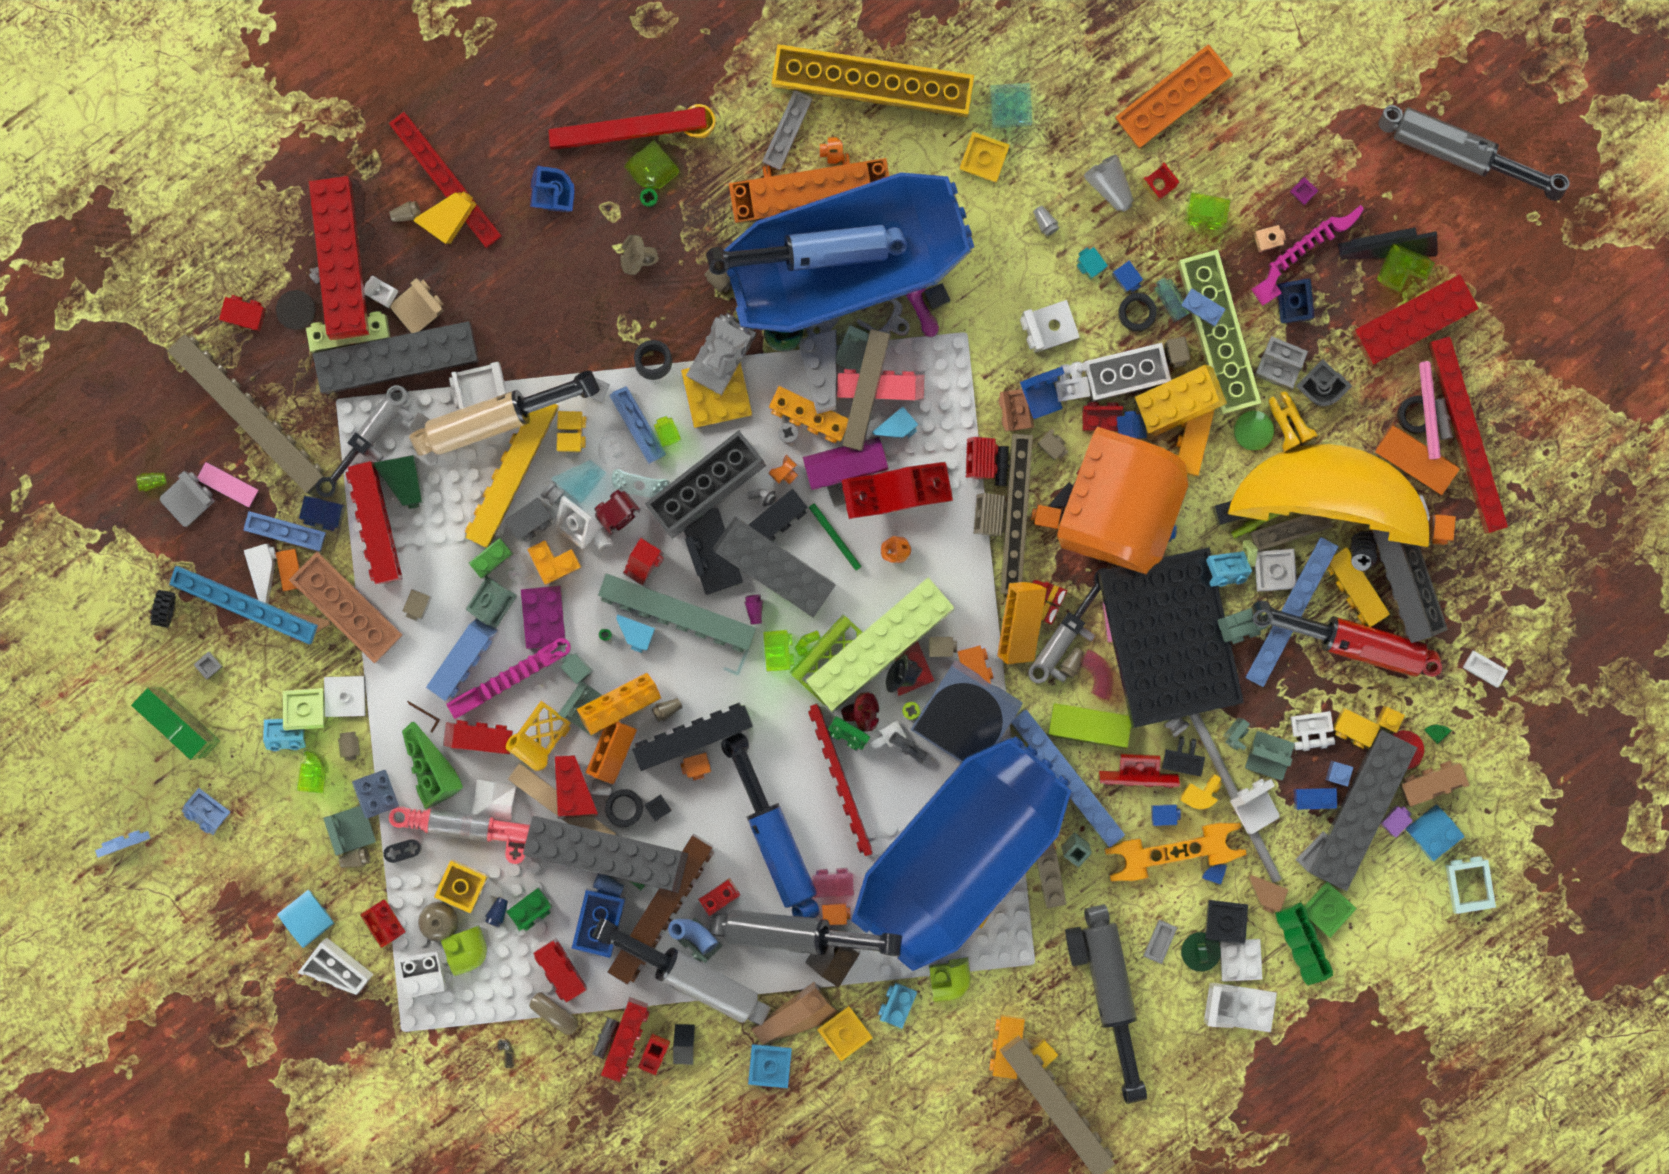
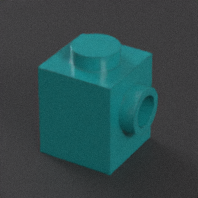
(1090, 262)

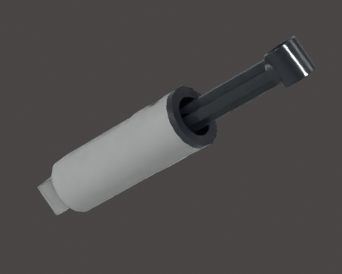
(689, 976)

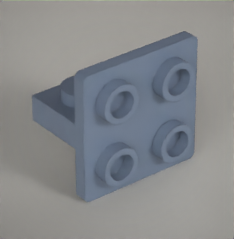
(375, 794)

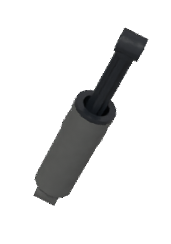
(1463, 148)
(796, 934)
(1113, 993)

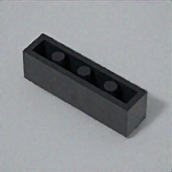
(780, 515)

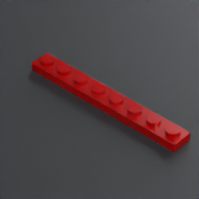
(842, 788)

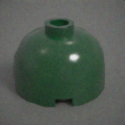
(783, 340)

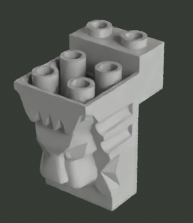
(721, 353)

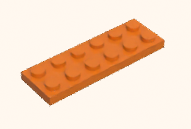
(1173, 96)

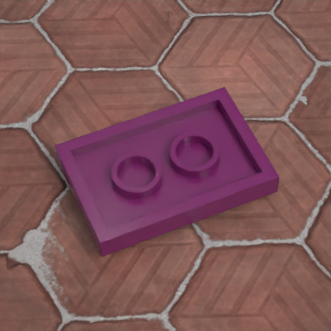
(542, 616)

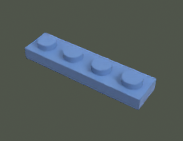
(637, 424)
(284, 531)

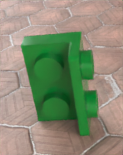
(529, 909)

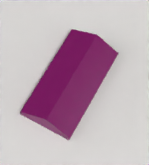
(845, 462)

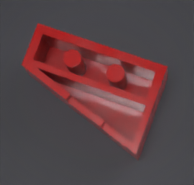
(571, 790)

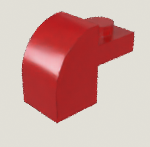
(654, 1054)

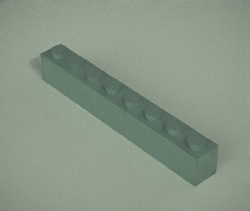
(676, 611)

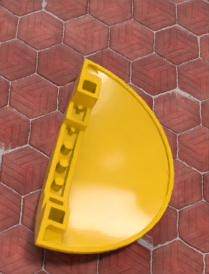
(1335, 485)

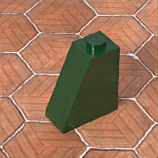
(403, 479)

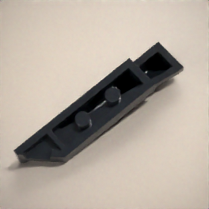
(1380, 245)

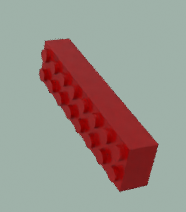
(339, 258)

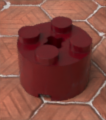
(617, 511)

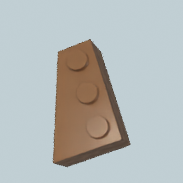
(1433, 783)

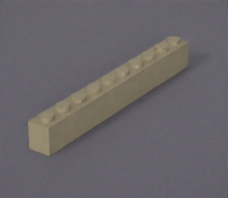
(246, 413)

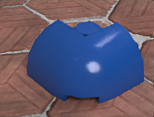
(551, 190)

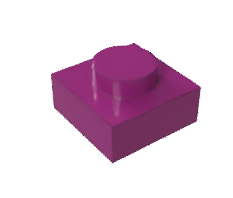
(1303, 191)

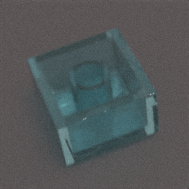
(1010, 105)

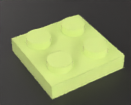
(303, 709)

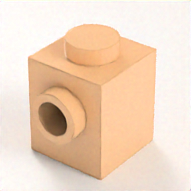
(1269, 238)

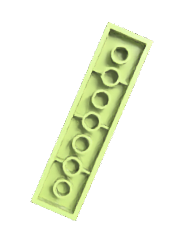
(1224, 343)
(880, 645)

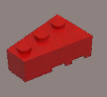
(643, 561)
(477, 737)
(560, 970)

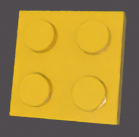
(984, 157)
(844, 1033)

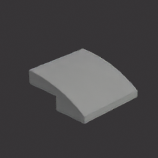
(1281, 363)

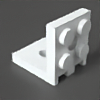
(1037, 325)

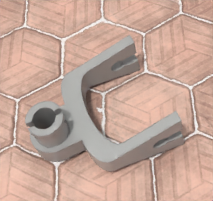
(893, 323)

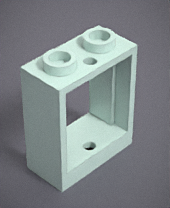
(1474, 905)

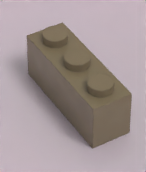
(1051, 878)

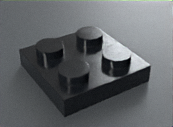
(1226, 922)

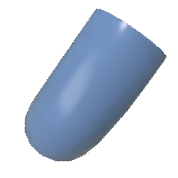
(694, 933)

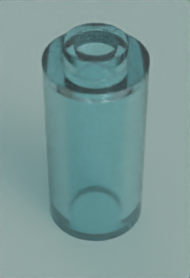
(1171, 299)

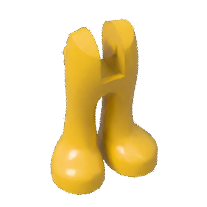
(1291, 440)

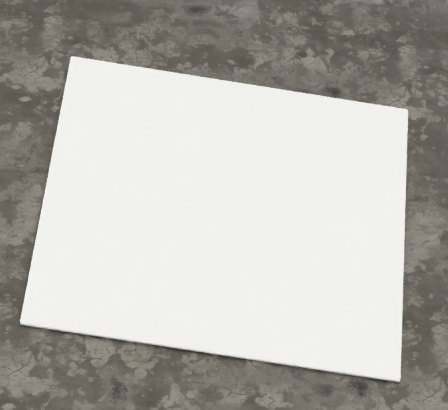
(783, 742)

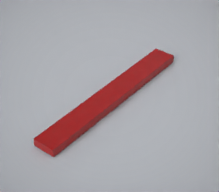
(627, 128)
(442, 175)

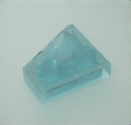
(580, 479)

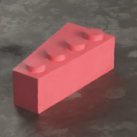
(891, 385)

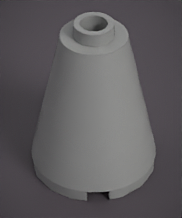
(1111, 183)

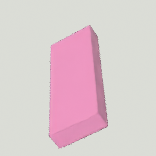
(227, 484)

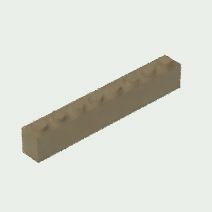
(1016, 510)
(1056, 1105)

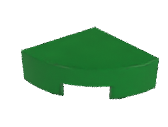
(1437, 732)

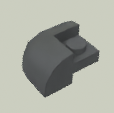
(1323, 385)

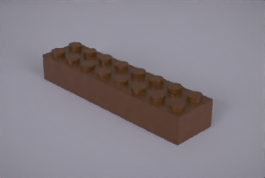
(660, 909)

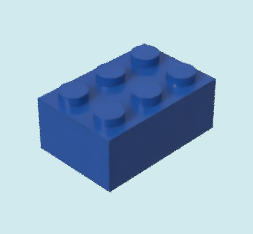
(597, 906)

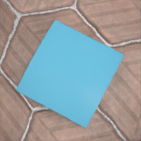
(305, 918)

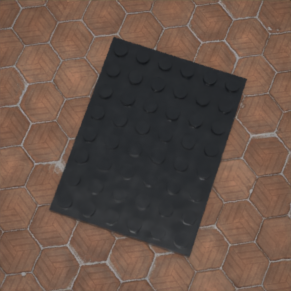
(1170, 639)

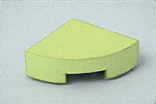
(1251, 552)

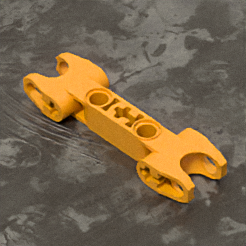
(1211, 844)

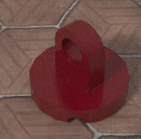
(863, 712)

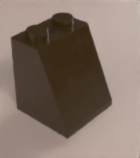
(834, 963)

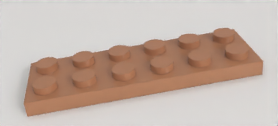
(346, 607)

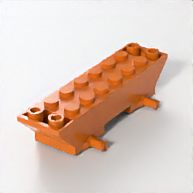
(772, 195)

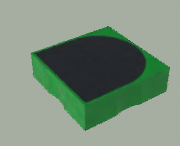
(175, 723)

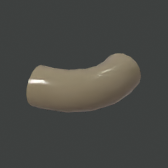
(553, 1013)

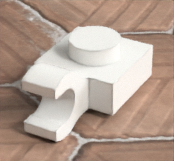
(886, 733)

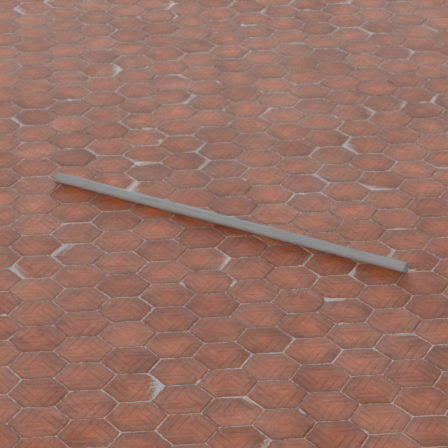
(1232, 791)

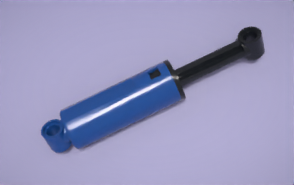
(773, 836)

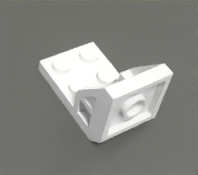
(1239, 1007)

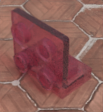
(833, 883)

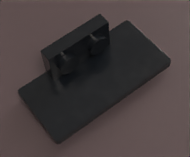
(712, 569)

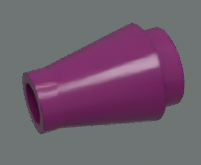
(754, 608)

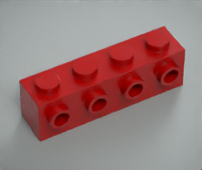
(624, 1039)

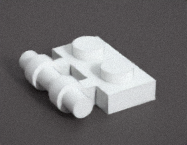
(1072, 388)
(1312, 724)

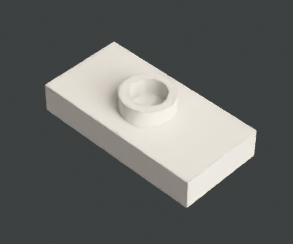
(1485, 669)

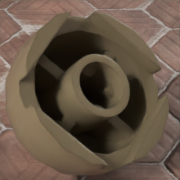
(438, 921)

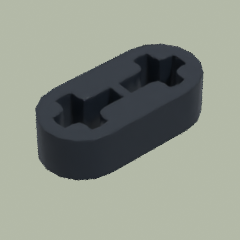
(403, 855)

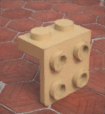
(417, 306)

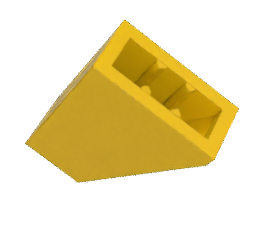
(447, 217)

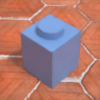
(1339, 773)

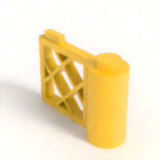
(529, 750)

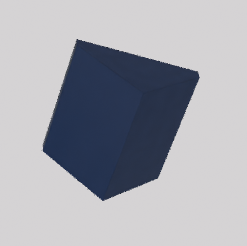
(1296, 301)

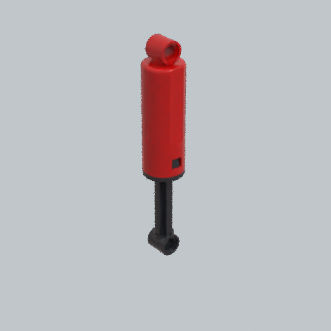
(1356, 641)

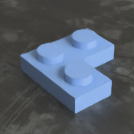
(120, 843)

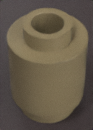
(719, 282)
(349, 746)

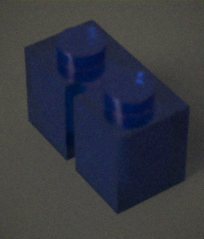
(321, 512)

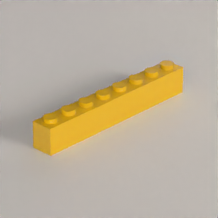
(509, 476)

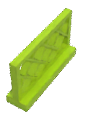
(820, 648)

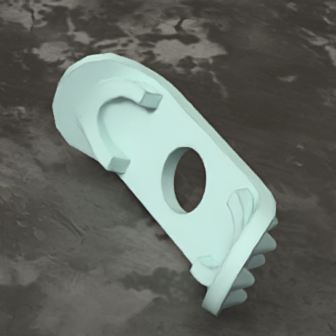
(625, 482)

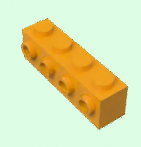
(804, 412)
(619, 703)

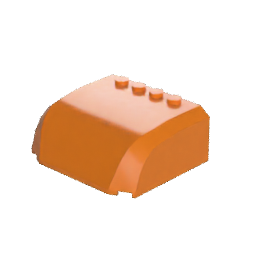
(1124, 502)

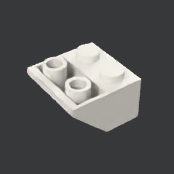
(422, 974)

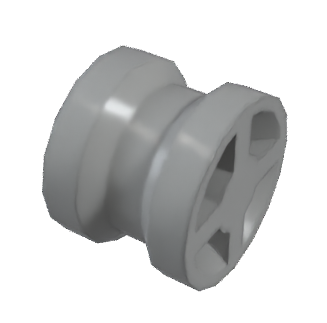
(789, 435)
(552, 493)
(1176, 726)

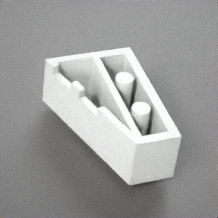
(336, 967)

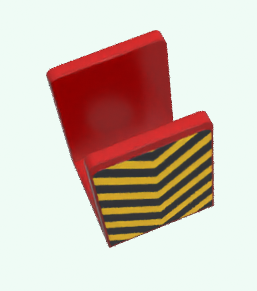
(1167, 176)

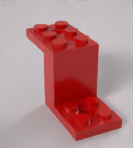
(897, 490)

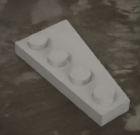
(819, 361)

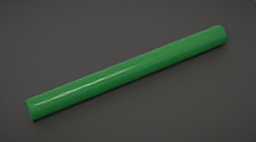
(835, 537)

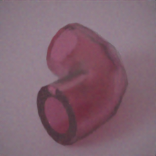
(1101, 674)

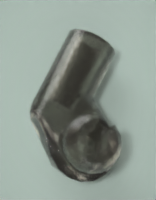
(508, 1052)

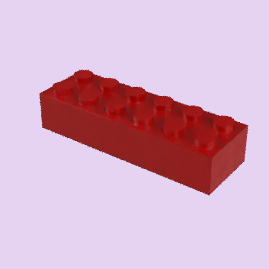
(1415, 320)
(375, 523)

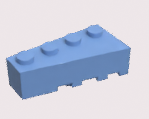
(461, 659)

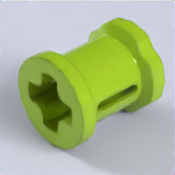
(905, 713)

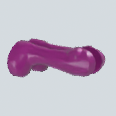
(928, 322)

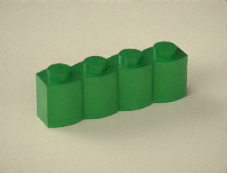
(1305, 946)

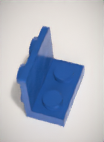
(1041, 393)

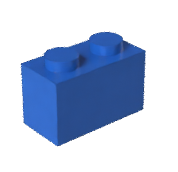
(1315, 798)

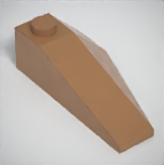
(800, 1013)

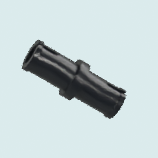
(1002, 466)

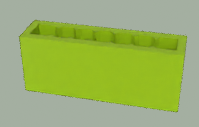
(1089, 726)

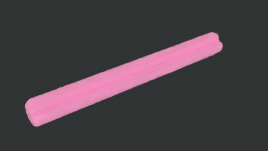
(1429, 410)

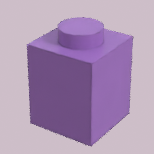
(1396, 820)

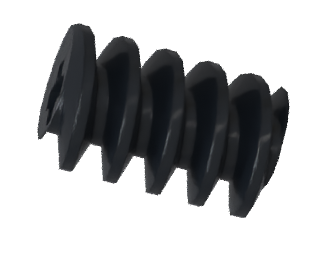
(1363, 550)

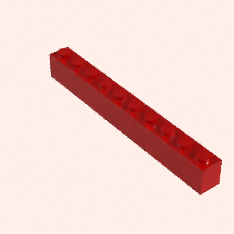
(1467, 435)

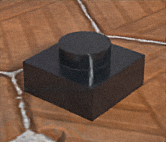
(657, 807)

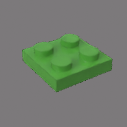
(1329, 909)

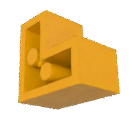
(552, 567)

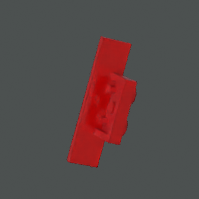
(1139, 771)

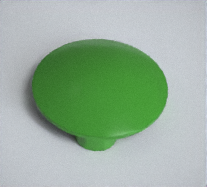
(1254, 430)

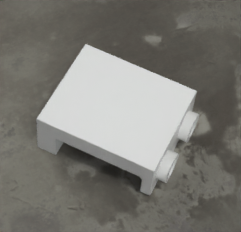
(477, 385)

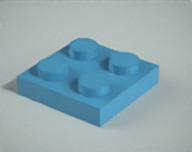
(769, 1066)

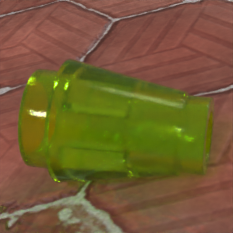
(149, 481)

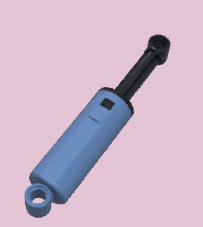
(817, 249)

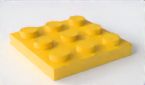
(710, 407)

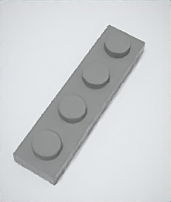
(787, 130)

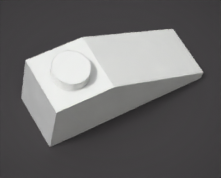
(261, 566)

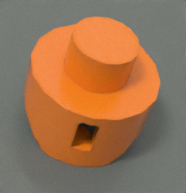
(833, 143)
(785, 472)
(899, 549)

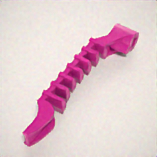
(1268, 289)
(534, 663)

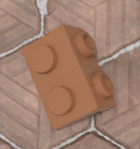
(1015, 411)

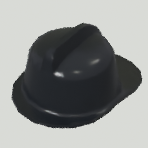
(902, 674)

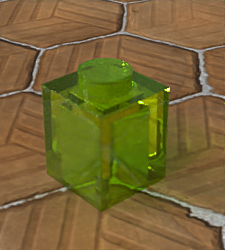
(667, 431)

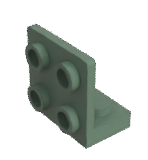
(852, 349)
(582, 695)
(349, 830)

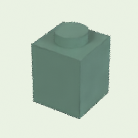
(1076, 849)

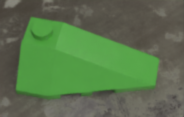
(434, 773)

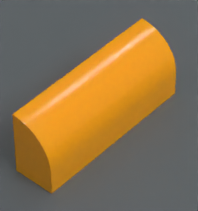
(1021, 622)

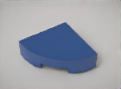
(1215, 873)

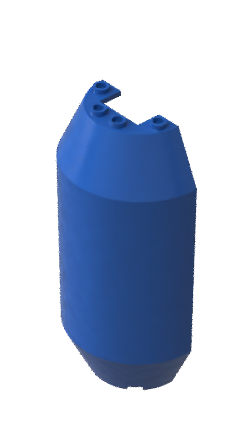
(793, 300)
(963, 851)

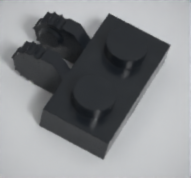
(1183, 762)

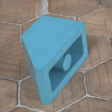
(897, 426)
(636, 633)

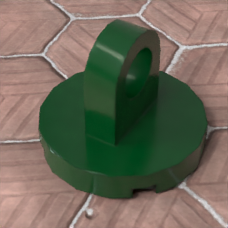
(1199, 953)

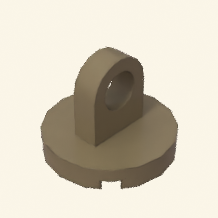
(636, 255)

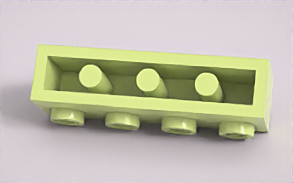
(320, 342)

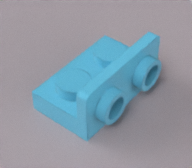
(1229, 568)
(277, 738)
(898, 1005)

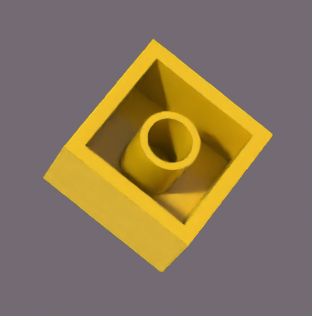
(461, 886)

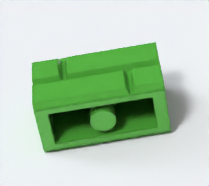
(491, 558)

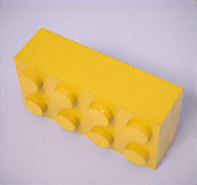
(1180, 400)

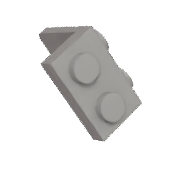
(187, 498)

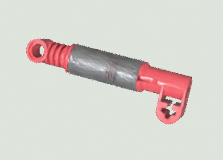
(466, 826)

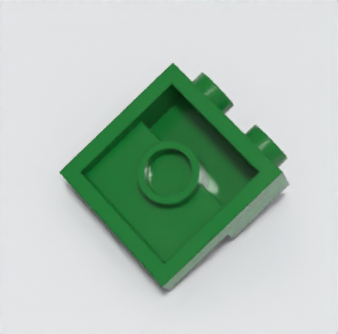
(854, 736)

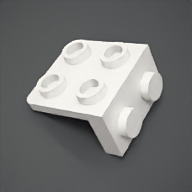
(1255, 806)

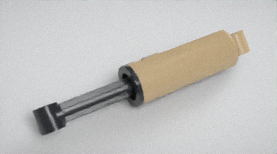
(494, 416)

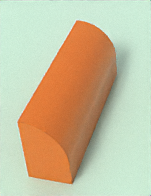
(1414, 459)

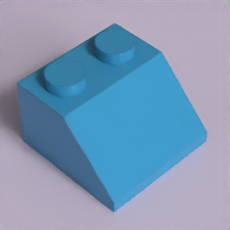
(1434, 832)

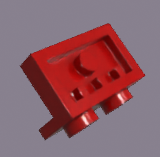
(1101, 416)
(382, 923)

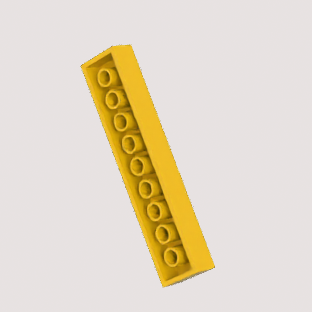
(872, 81)

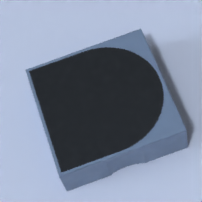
(965, 713)

